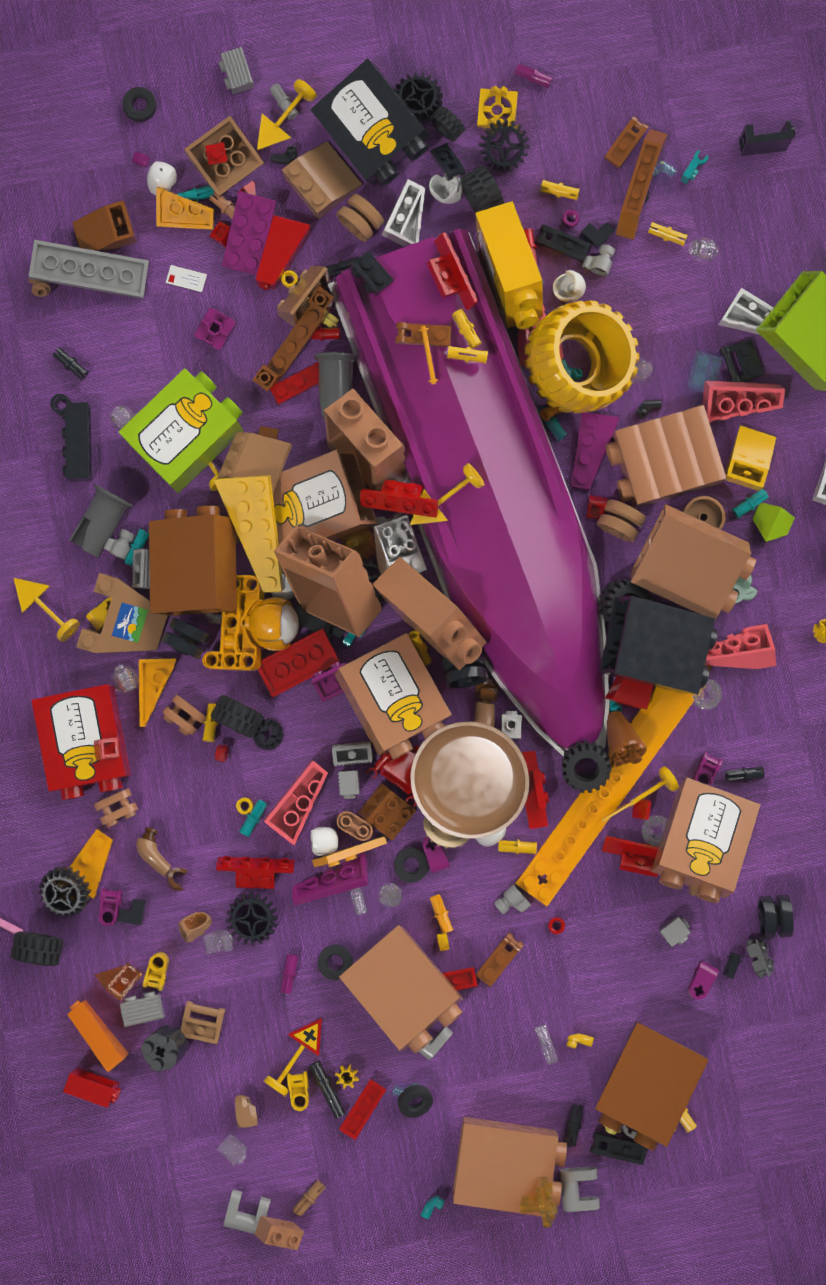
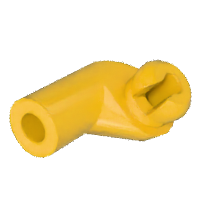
(579, 1038)

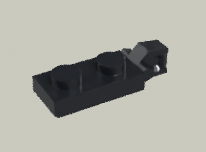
(315, 624)

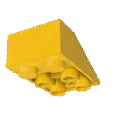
(750, 458)

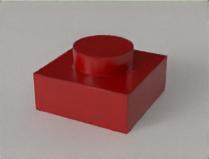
(216, 154)

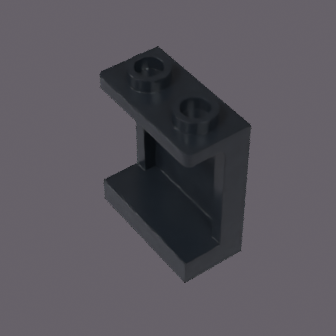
(765, 143)

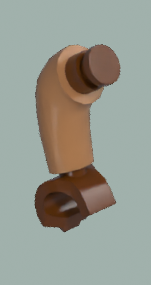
(484, 709)
(149, 853)

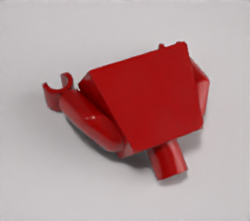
(397, 770)

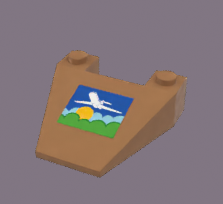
(127, 623)

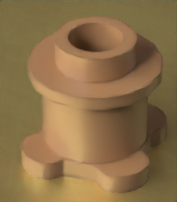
(40, 288)

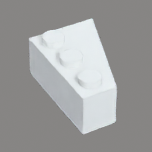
(405, 218)
(746, 312)

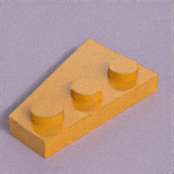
(181, 212)
(93, 859)

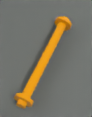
(428, 355)

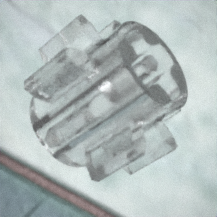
(390, 895)

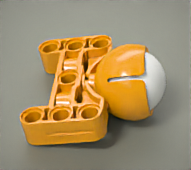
(259, 624)

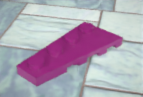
(593, 435)
(345, 878)

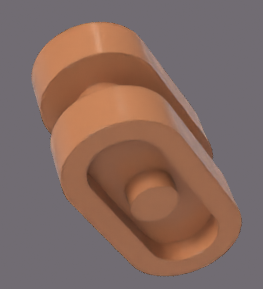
(186, 726)
(111, 817)
(354, 825)

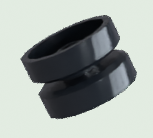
(185, 639)
(468, 676)
(775, 916)

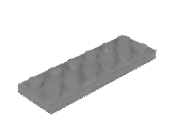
(88, 269)

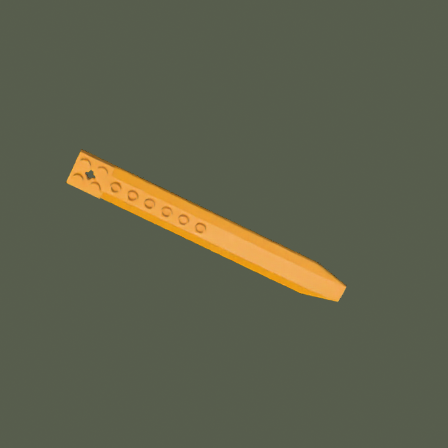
(584, 817)

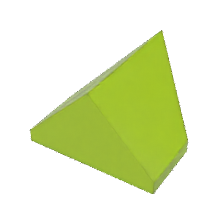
(772, 521)

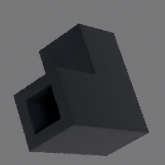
(597, 237)
(135, 915)

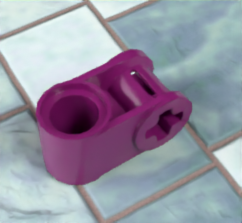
(708, 767)
(436, 857)
(109, 905)
(704, 977)

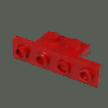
(449, 273)
(400, 498)
(536, 798)
(633, 855)
(255, 871)

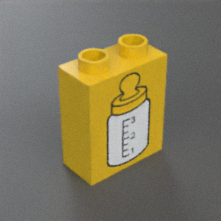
(510, 266)

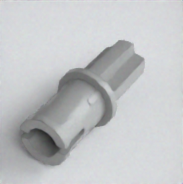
(283, 100)

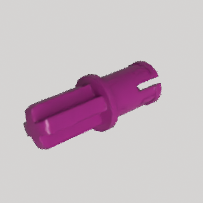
(533, 75)
(289, 973)

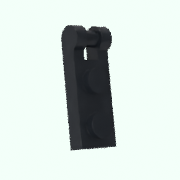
(447, 162)
(562, 243)
(618, 1148)

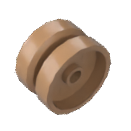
(360, 217)
(708, 508)
(621, 520)

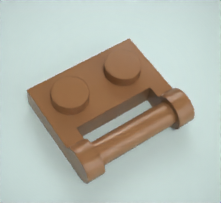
(202, 1029)

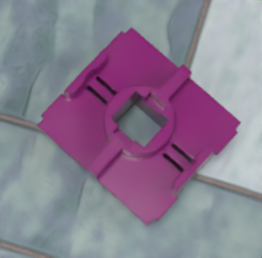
(213, 318)

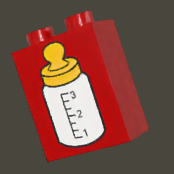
(66, 734)

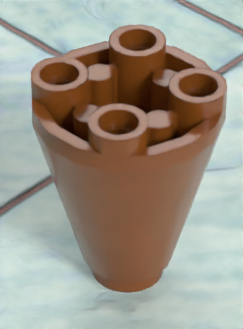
(623, 741)

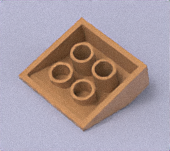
(240, 156)
(321, 179)
(299, 294)
(255, 456)

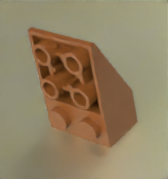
(105, 228)

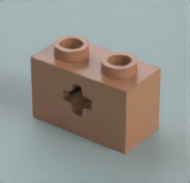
(279, 1233)

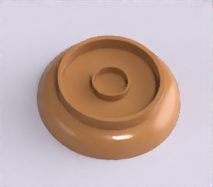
(470, 779)

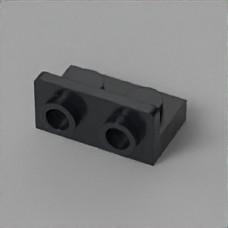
(371, 273)

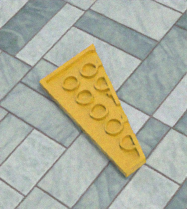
(253, 516)

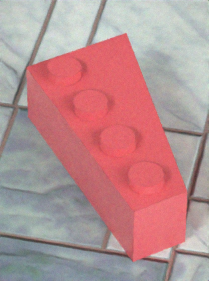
(740, 398)
(293, 807)

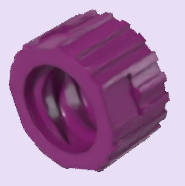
(140, 159)
(570, 224)

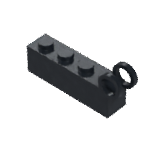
(77, 438)

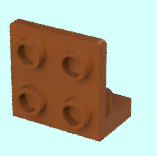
(386, 811)

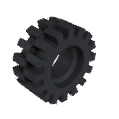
(447, 123)

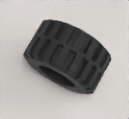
(481, 189)
(618, 589)
(237, 716)
(591, 781)
(36, 948)

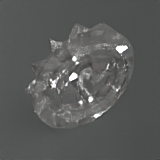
(715, 695)
(647, 832)

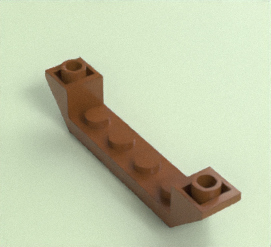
(640, 183)
(296, 340)

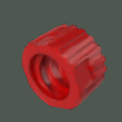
(221, 753)
(551, 921)

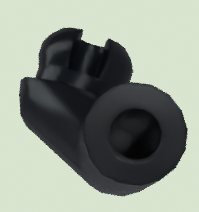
(286, 158)
(646, 406)

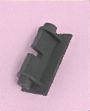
(759, 949)

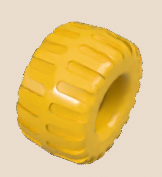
(608, 346)

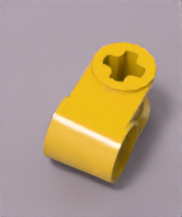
(98, 614)
(156, 975)
(298, 1089)

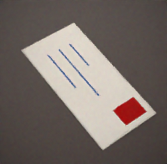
(186, 278)

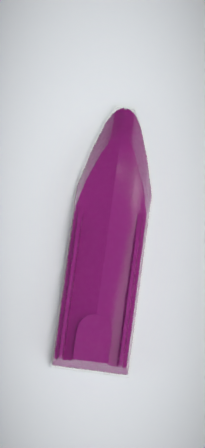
(515, 545)

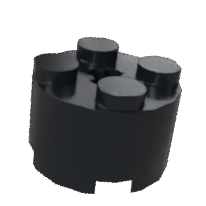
(164, 1048)

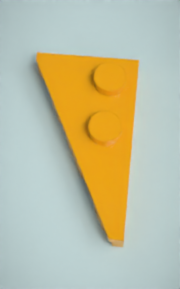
(152, 680)
(348, 853)

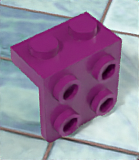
(326, 683)

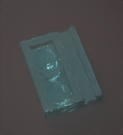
(704, 368)

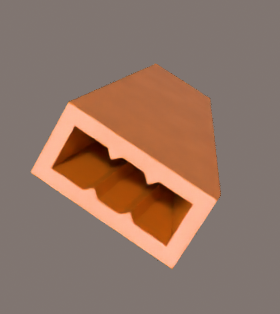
(97, 1035)

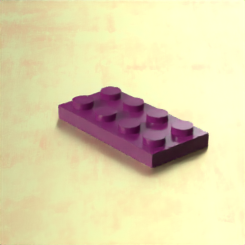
(248, 232)

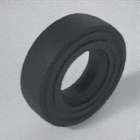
(139, 116)
(399, 865)
(323, 961)
(414, 1092)

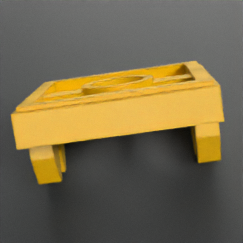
(485, 94)

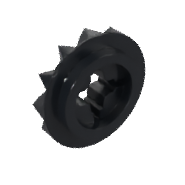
(276, 730)

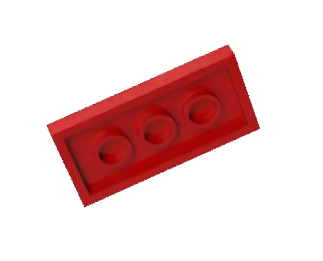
(297, 662)

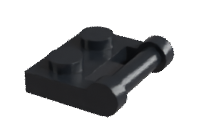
(746, 358)

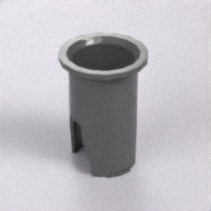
(334, 376)
(99, 521)

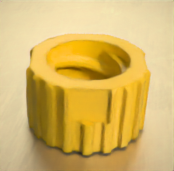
(289, 273)
(238, 805)
(443, 942)

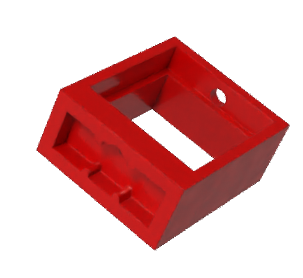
(92, 1087)

